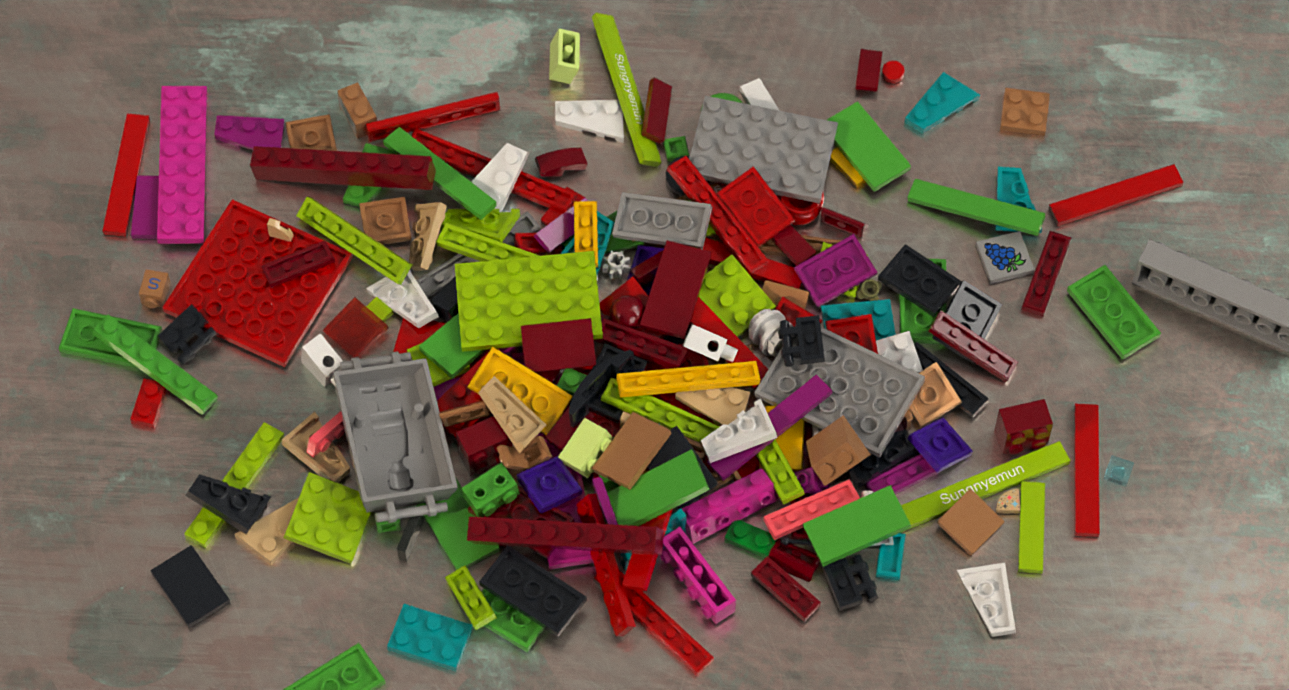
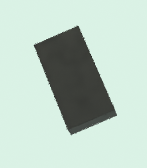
(409, 537)

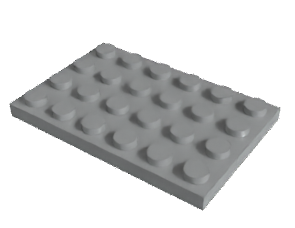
(782, 146)
(864, 387)

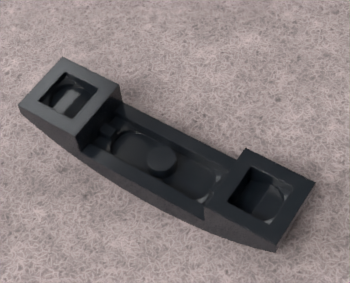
(595, 381)

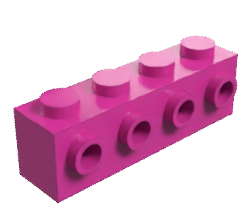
(728, 505)
(698, 576)

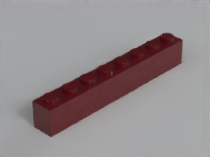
(343, 168)
(565, 535)

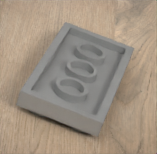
(661, 219)

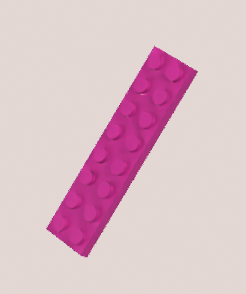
(182, 165)

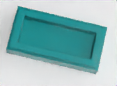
(891, 558)

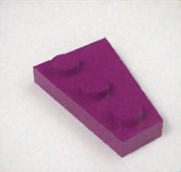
(250, 131)

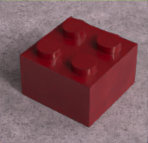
(1023, 427)
(479, 445)

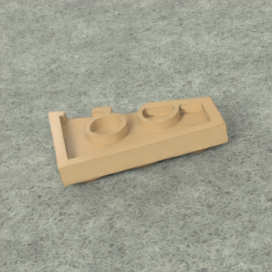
(511, 413)
(328, 464)

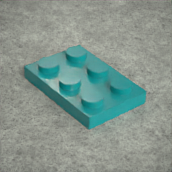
(880, 311)
(430, 637)

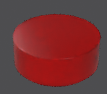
(893, 72)

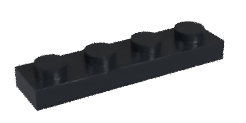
(971, 397)

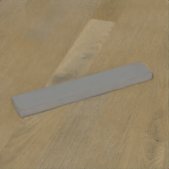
(439, 277)

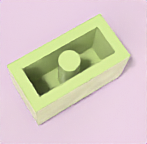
(564, 56)
(585, 447)

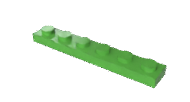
(155, 364)

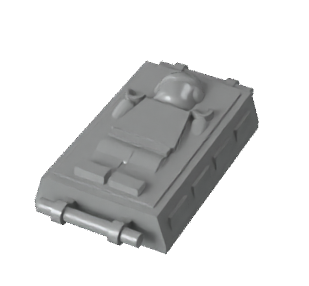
(395, 435)

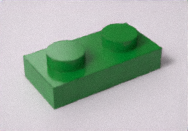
(750, 538)

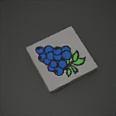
(1004, 257)

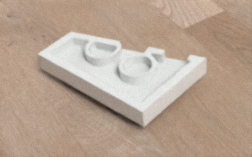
(595, 116)
(501, 174)
(405, 299)
(743, 433)
(991, 596)

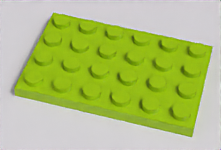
(514, 292)

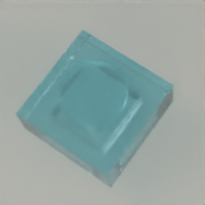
(1118, 470)

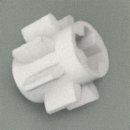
(614, 259)

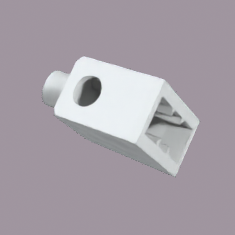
(698, 340)
(321, 360)

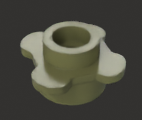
(874, 285)

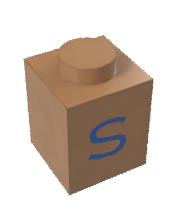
(154, 288)

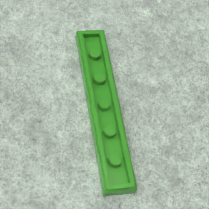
(445, 177)
(976, 207)

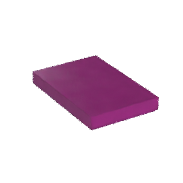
(145, 208)
(835, 270)

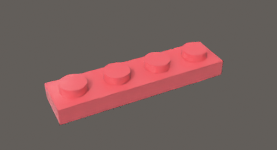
(793, 516)

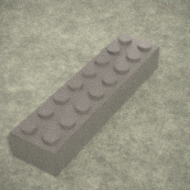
(1214, 293)

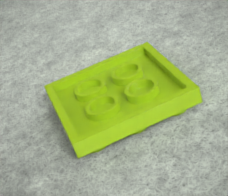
(733, 295)
(328, 518)

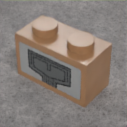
(356, 108)

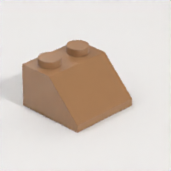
(835, 450)

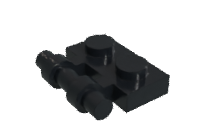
(183, 329)
(809, 338)
(843, 584)

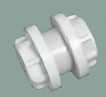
(764, 331)

